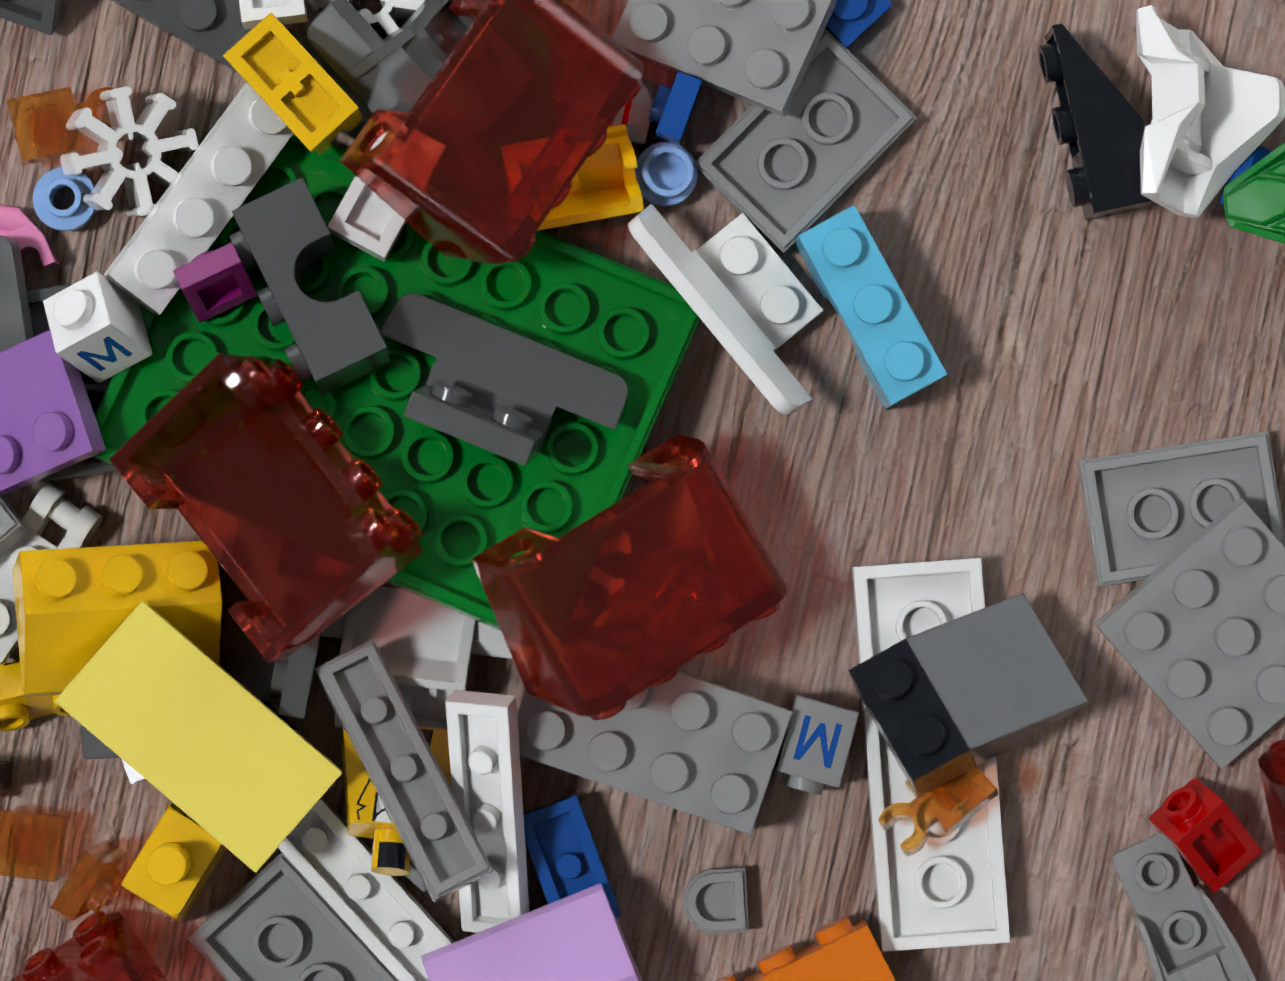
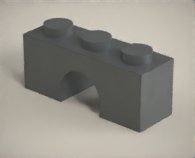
(283, 238)

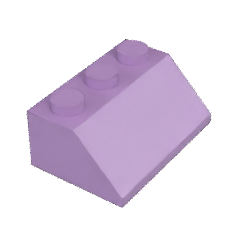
(556, 942)

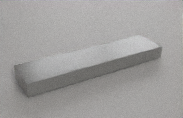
(403, 770)

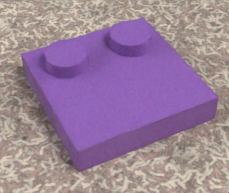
(42, 414)

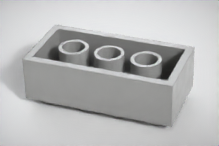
(670, 744)

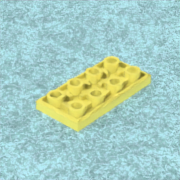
(198, 736)

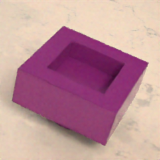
(215, 282)

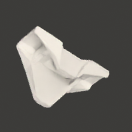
(1202, 116)

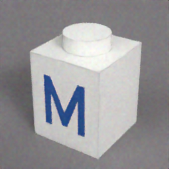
(97, 327)

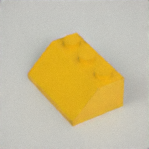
(80, 596)

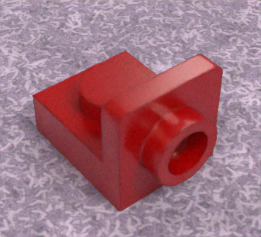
(1205, 834)

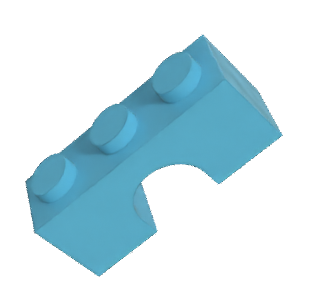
(871, 306)

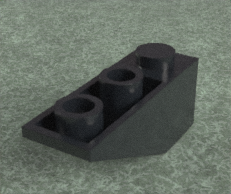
(1097, 126)

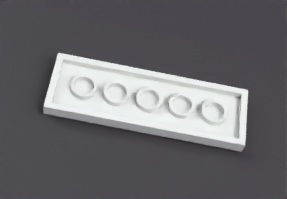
(956, 882)

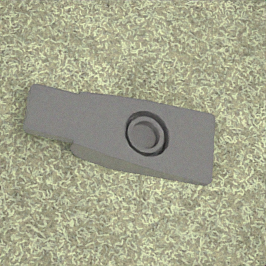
(1175, 919)

